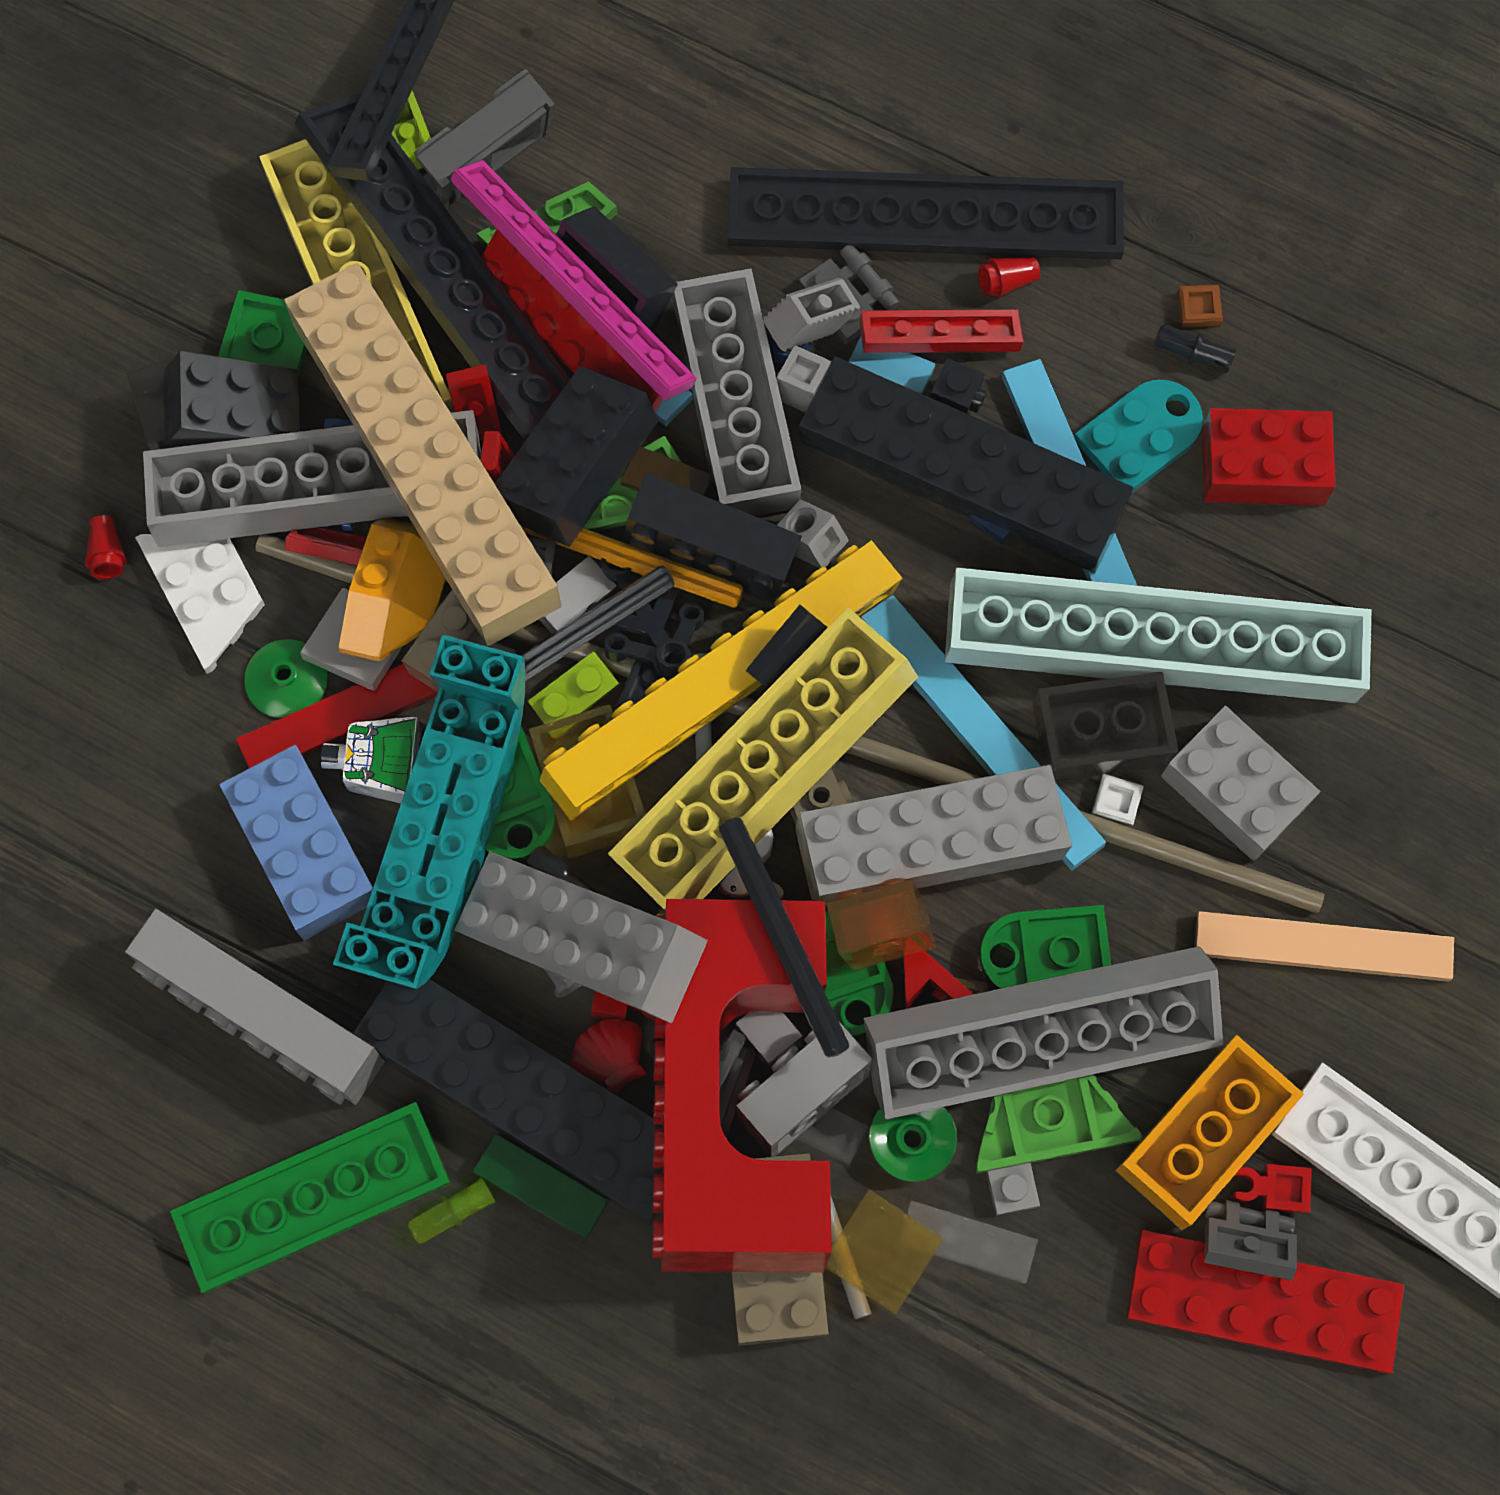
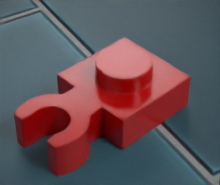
(1281, 1188)

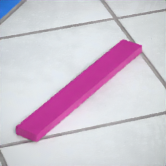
(573, 280)

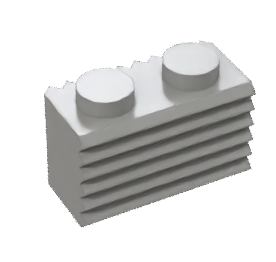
(811, 313)

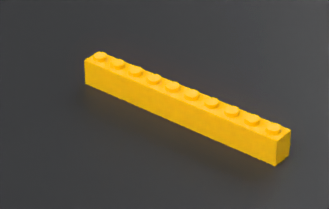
(706, 685)

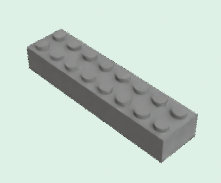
(269, 485)
(1044, 1032)

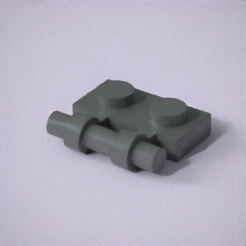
(858, 266)
(1250, 1240)

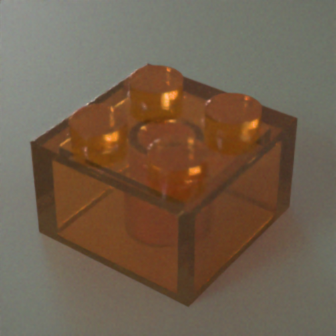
(881, 923)

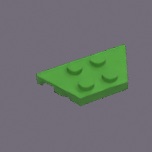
(1052, 1124)

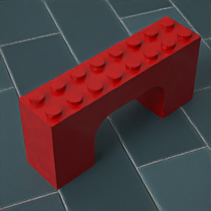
(713, 1200)

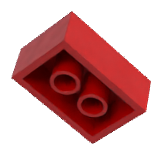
(1268, 456)

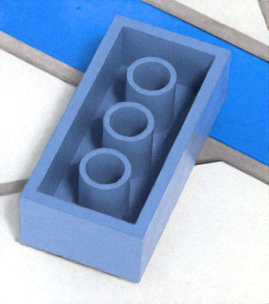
(298, 842)

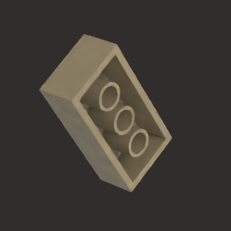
(779, 1303)

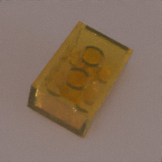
(609, 818)

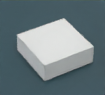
(1117, 800)

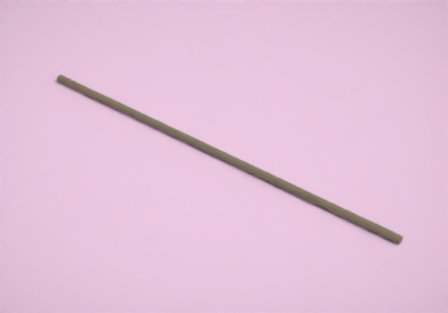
(908, 763)

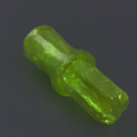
(450, 1212)

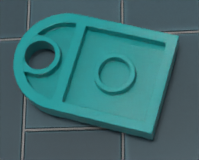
(1139, 434)

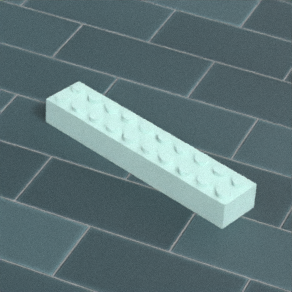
(1146, 630)

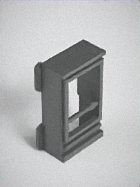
(492, 134)

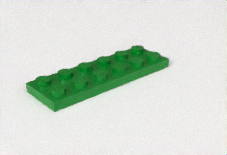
(309, 1198)

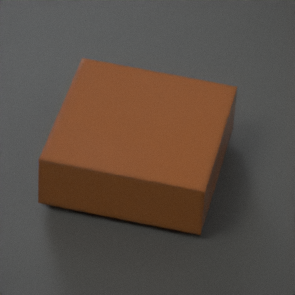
(1200, 306)

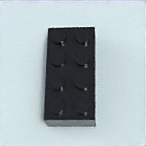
(576, 454)
(711, 537)

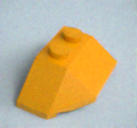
(391, 592)

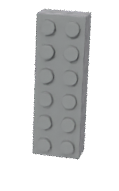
(736, 393)
(934, 834)
(582, 936)
(250, 1003)

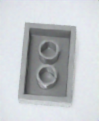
(1239, 783)
(800, 1084)

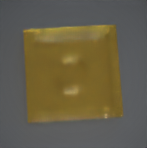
(882, 1252)

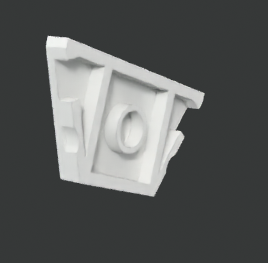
(206, 591)

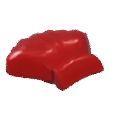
(610, 1053)

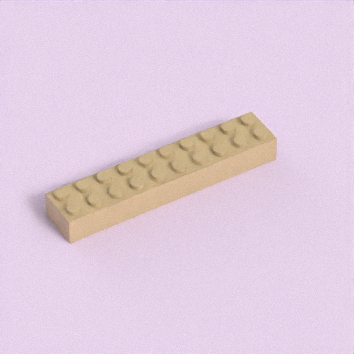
(423, 455)

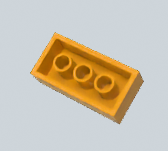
(1209, 1132)

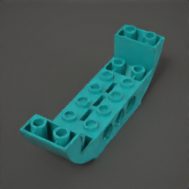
(442, 816)

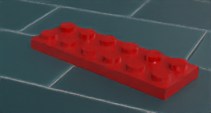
(556, 320)
(1314, 1316)

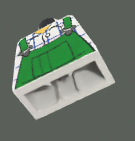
(376, 756)

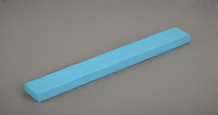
(1048, 428)
(971, 716)

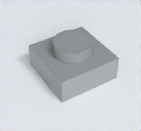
(1013, 1189)

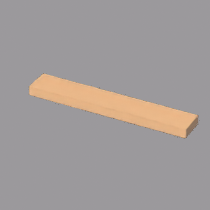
(1325, 946)

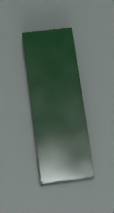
(540, 1186)

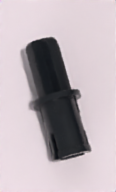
(1195, 348)

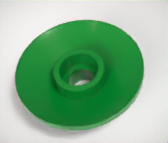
(283, 697)
(918, 1163)

